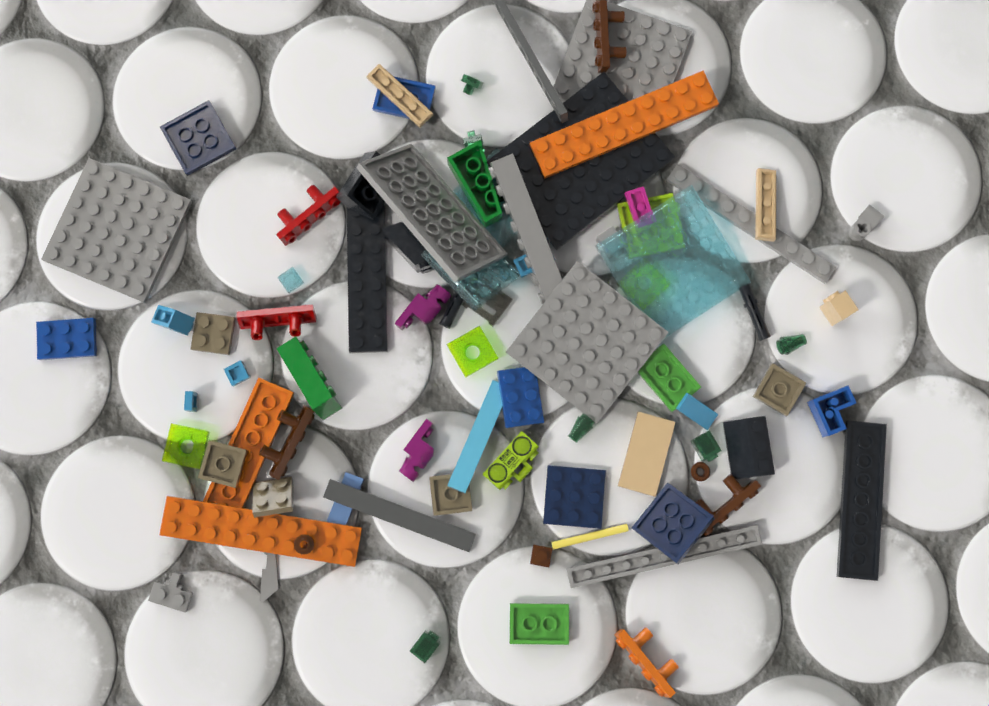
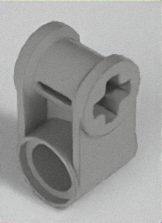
(866, 222)

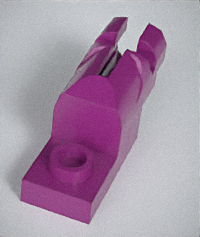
(423, 308)
(419, 451)

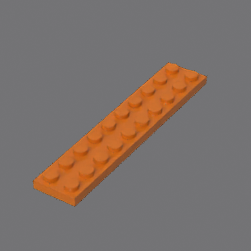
(624, 124)
(268, 534)

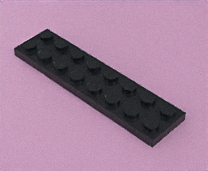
(366, 283)
(861, 500)

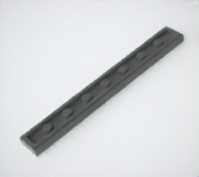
(532, 61)
(399, 515)

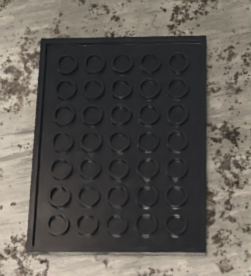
(584, 192)

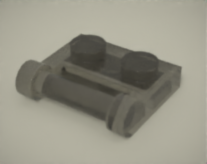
(498, 303)

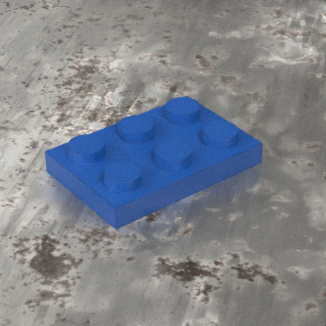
(422, 91)
(66, 339)
(520, 397)

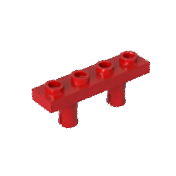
(304, 221)
(272, 317)

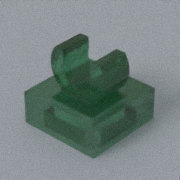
(472, 83)
(472, 138)

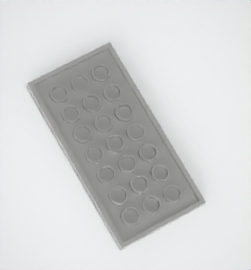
(432, 212)

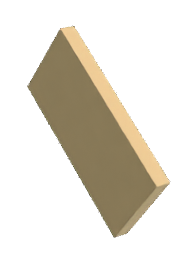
(646, 454)

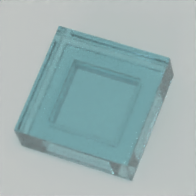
(290, 280)

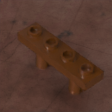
(601, 41)
(288, 450)
(735, 503)

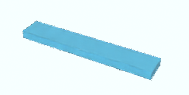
(477, 439)

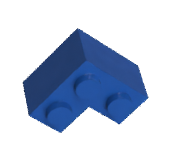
(826, 410)

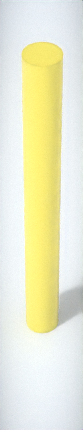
(590, 536)

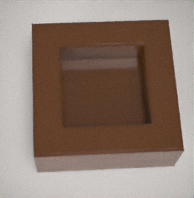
(541, 556)

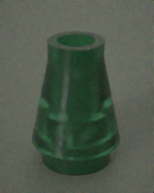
(788, 344)
(581, 427)

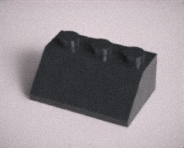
(359, 194)
(748, 447)

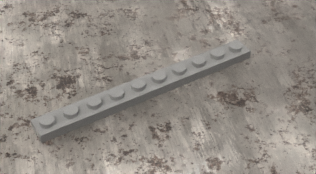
(745, 220)
(654, 558)

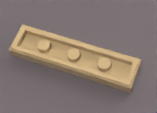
(399, 95)
(765, 205)

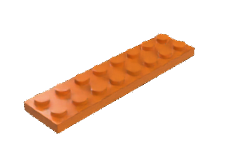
(255, 428)

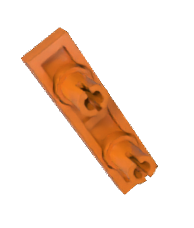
(658, 677)

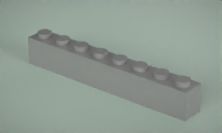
(526, 225)

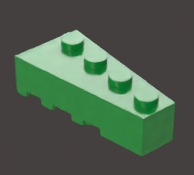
(473, 176)
(309, 378)

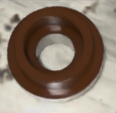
(706, 471)
(308, 539)

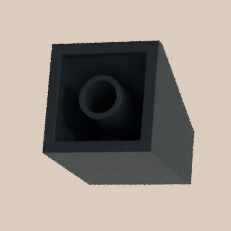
(407, 246)

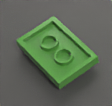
(668, 377)
(539, 623)

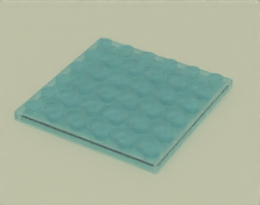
(673, 261)

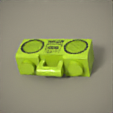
(516, 452)

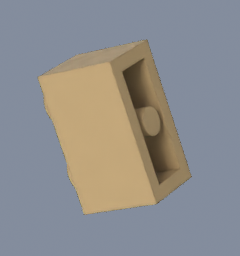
(838, 307)

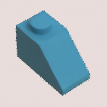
(173, 320)

